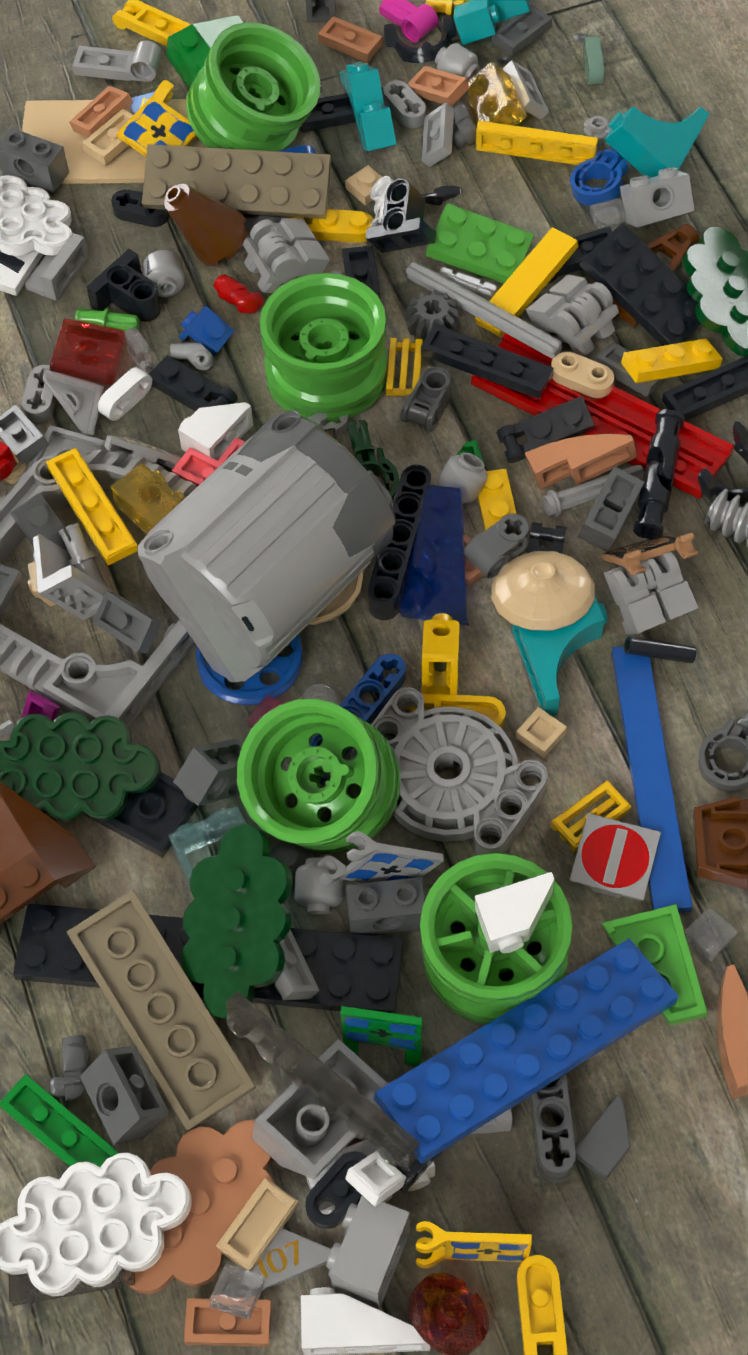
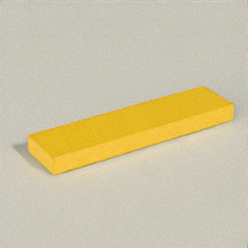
(534, 143)
(532, 275)
(92, 506)

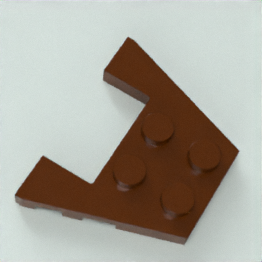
(722, 841)

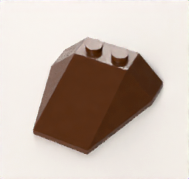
(34, 854)

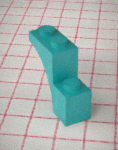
(479, 17)
(367, 101)

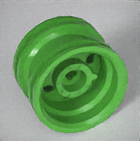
(252, 90)
(311, 346)
(287, 734)
(481, 993)

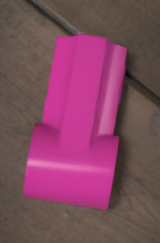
(413, 20)

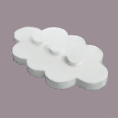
(31, 219)
(92, 1223)

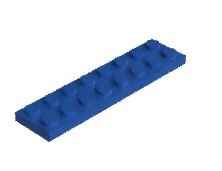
(526, 1049)

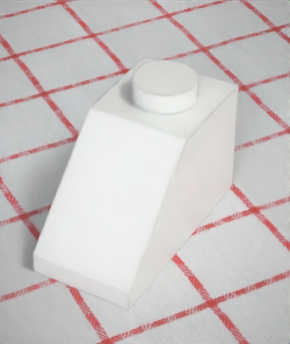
(214, 428)
(513, 912)

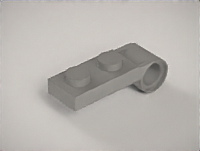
(119, 64)

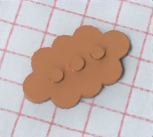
(221, 1179)

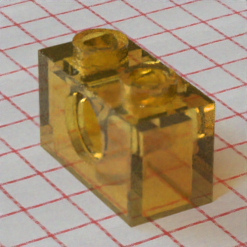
(138, 490)

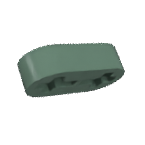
(593, 60)

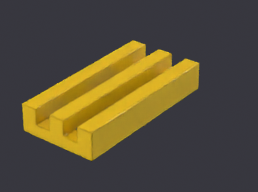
(405, 347)
(567, 834)

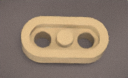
(581, 373)

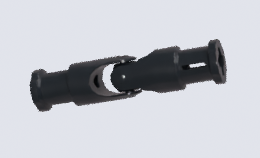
(659, 474)

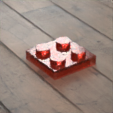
(88, 351)

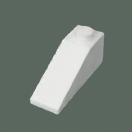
(346, 1326)

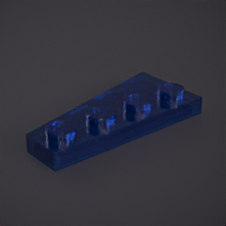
(438, 560)

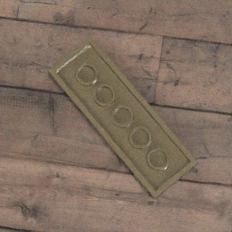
(242, 179)
(161, 1011)

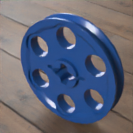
(254, 690)

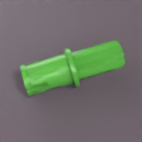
(108, 319)

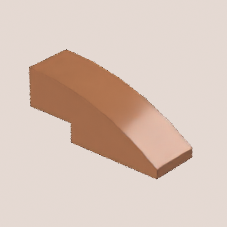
(579, 457)
(733, 1032)

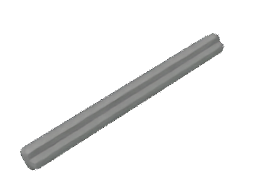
(485, 310)

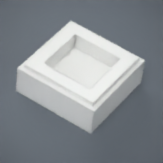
(375, 1178)

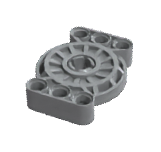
(487, 782)

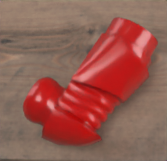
(237, 294)

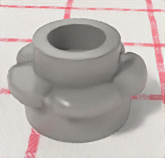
(596, 127)

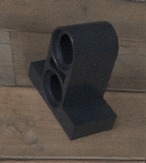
(401, 220)
(126, 288)

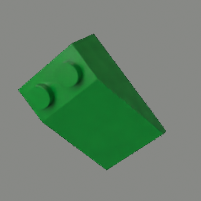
(191, 45)

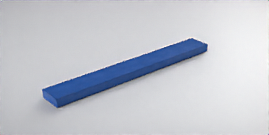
(651, 778)

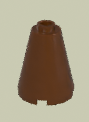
(206, 224)

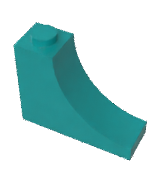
(653, 143)
(548, 650)

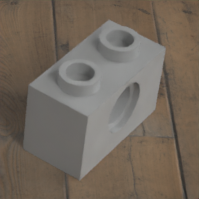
(674, 199)

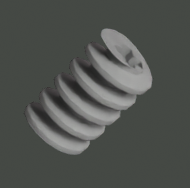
(730, 516)

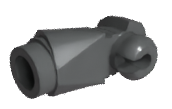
(464, 121)
(75, 1061)

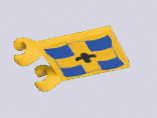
(157, 123)
(470, 1246)

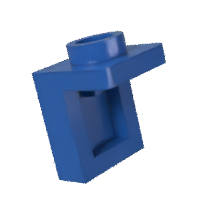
(206, 329)

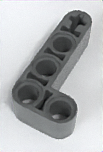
(554, 1101)

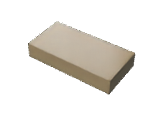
(257, 1225)

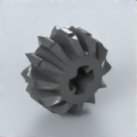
(429, 311)

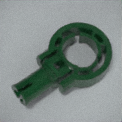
(365, 454)

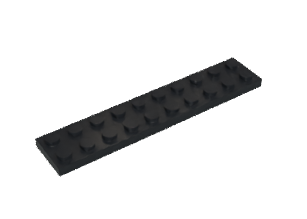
(345, 966)

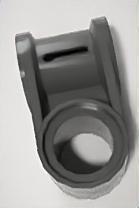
(428, 398)
(498, 545)

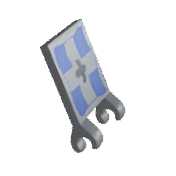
(378, 862)

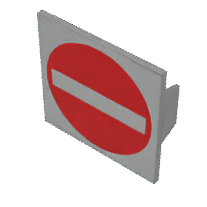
(615, 857)

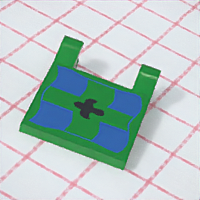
(382, 1030)

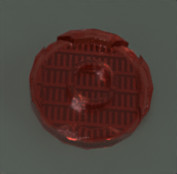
(448, 1314)

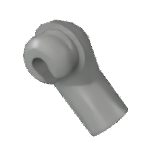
(194, 353)

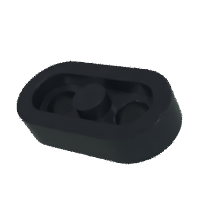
(334, 1189)

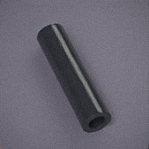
(660, 650)

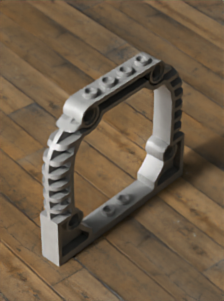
(106, 689)

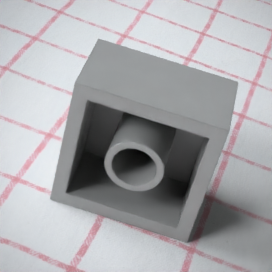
(369, 1251)

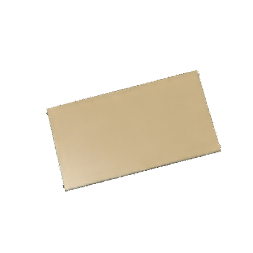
(51, 122)

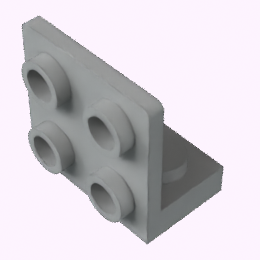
(63, 582)

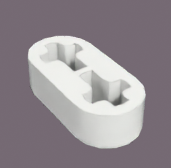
(124, 394)

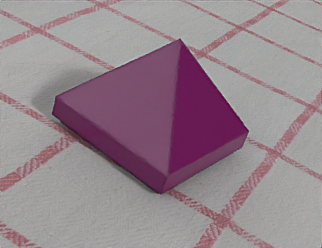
(40, 705)

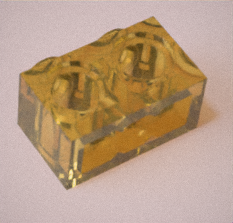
(495, 97)

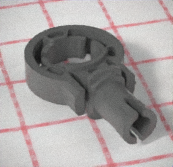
(721, 738)

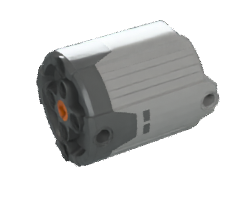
(267, 543)

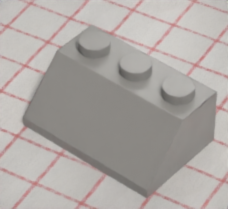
(300, 1130)

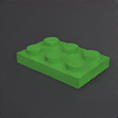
(479, 244)

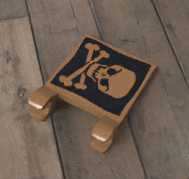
(632, 554)

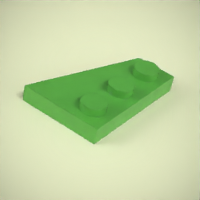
(664, 944)

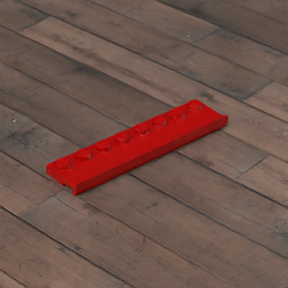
(619, 414)

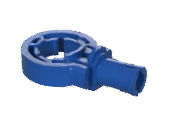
(608, 167)

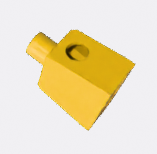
(440, 645)

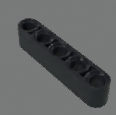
(398, 554)

